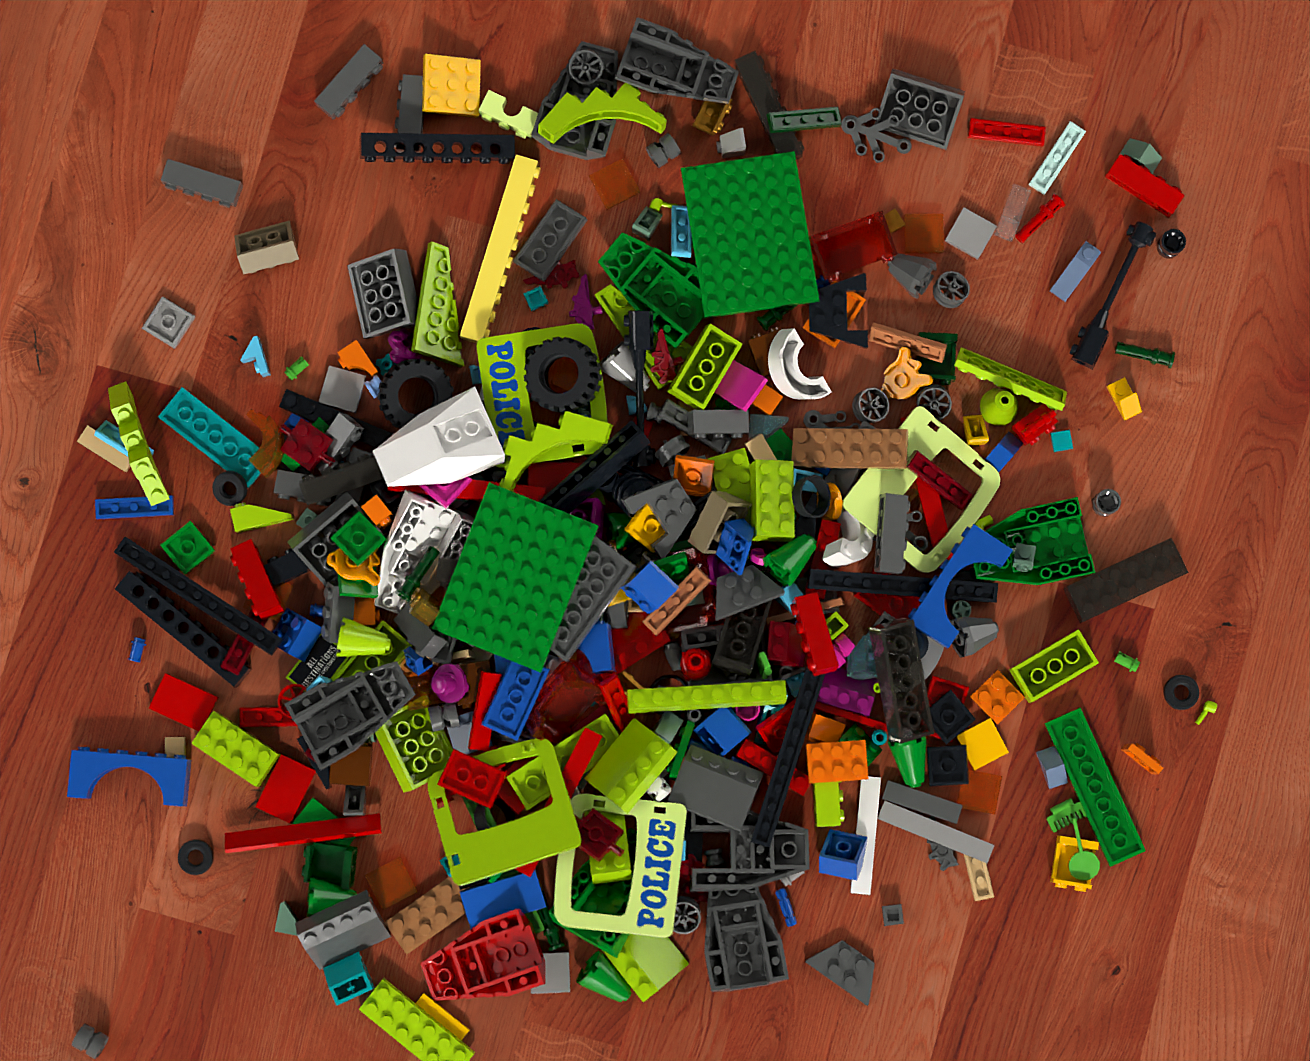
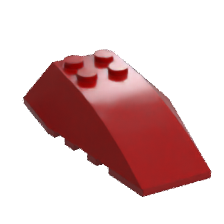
(488, 960)

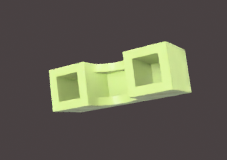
(493, 110)

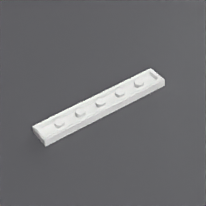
(866, 827)

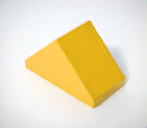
(975, 430)

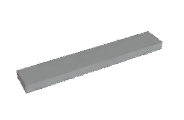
(936, 832)

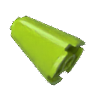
(998, 406)
(359, 640)

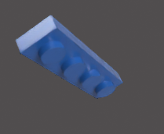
(132, 508)

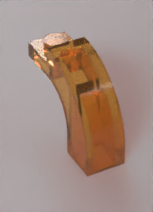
(269, 453)

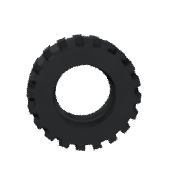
(398, 375)
(538, 375)

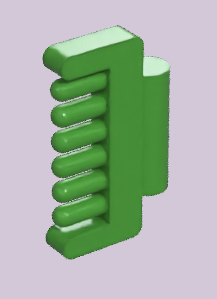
(763, 665)
(1061, 811)

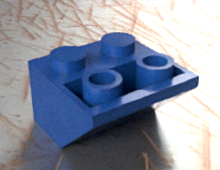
(735, 544)
(297, 634)
(722, 731)

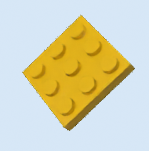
(451, 85)

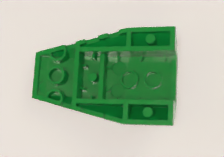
(656, 283)

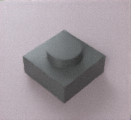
(892, 914)

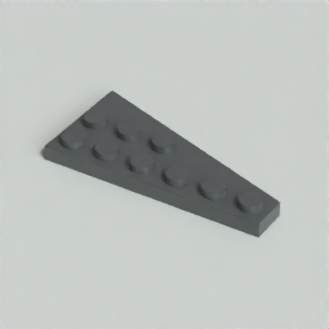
(596, 587)

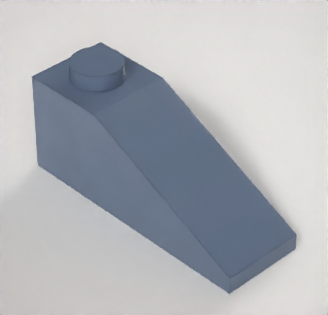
(1075, 271)

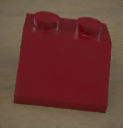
(784, 645)

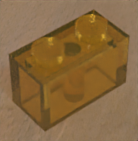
(424, 606)

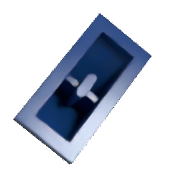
(1004, 451)

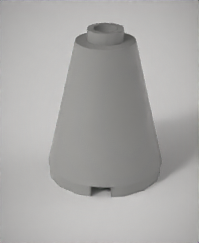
(621, 368)

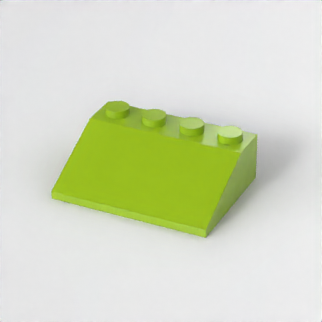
(413, 747)
(631, 765)
(648, 963)

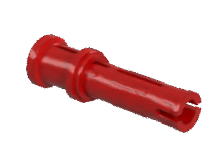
(1046, 212)

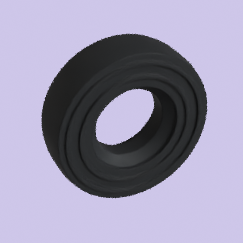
(237, 480)
(1184, 680)
(207, 860)

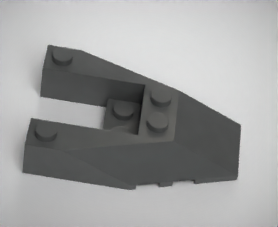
(750, 862)

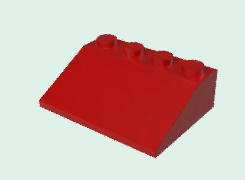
(634, 642)

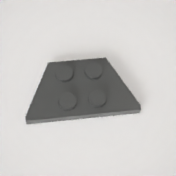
(744, 591)
(846, 969)

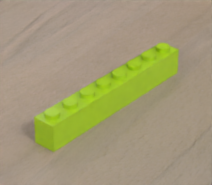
(706, 696)

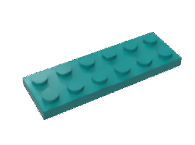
(211, 434)

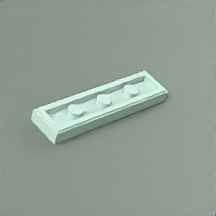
(1057, 158)

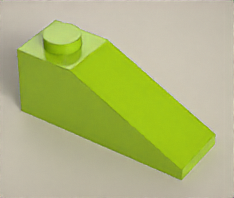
(253, 517)

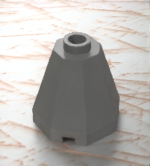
(912, 273)
(973, 634)

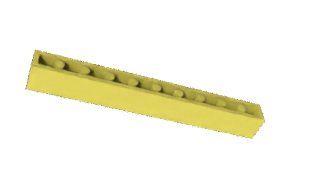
(500, 248)

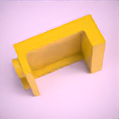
(1064, 850)

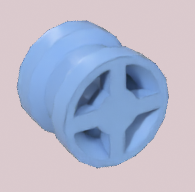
(373, 386)

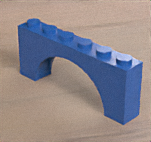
(975, 548)
(596, 647)
(90, 767)

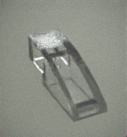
(1012, 212)

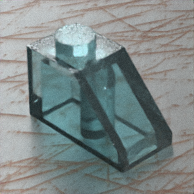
(765, 424)
(861, 661)

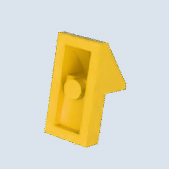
(1124, 398)

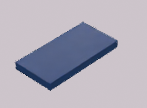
(514, 699)
(502, 896)

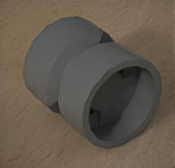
(663, 150)
(1106, 502)
(443, 716)
(90, 1041)

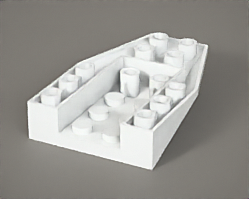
(441, 444)
(415, 528)

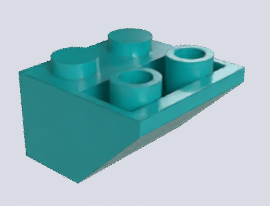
(348, 978)

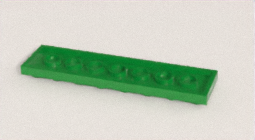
(1095, 787)

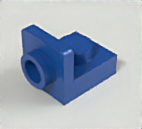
(416, 662)

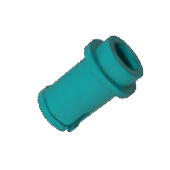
(884, 737)

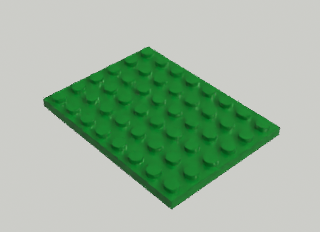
(749, 234)
(515, 577)

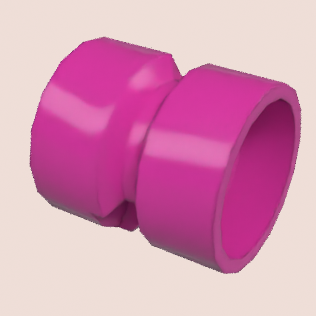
(843, 647)
(747, 713)

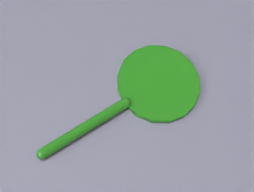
(1083, 864)

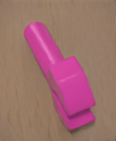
(757, 556)

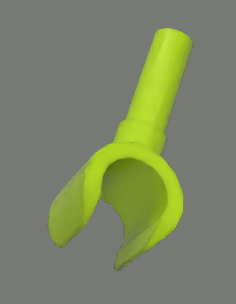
(657, 203)
(1209, 706)

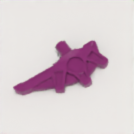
(583, 309)

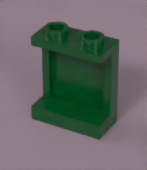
(945, 371)
(330, 863)

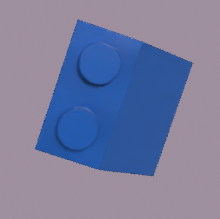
(649, 587)
(842, 854)

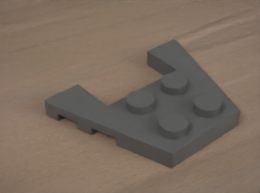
(670, 507)

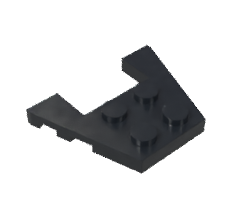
(830, 314)

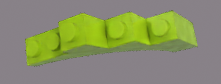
(599, 105)
(572, 429)
(133, 438)

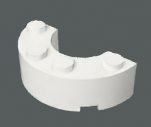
(786, 372)
(853, 546)

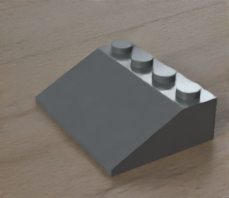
(923, 108)
(384, 293)
(315, 541)
(716, 787)
(342, 930)

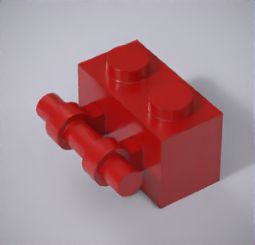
(1035, 424)

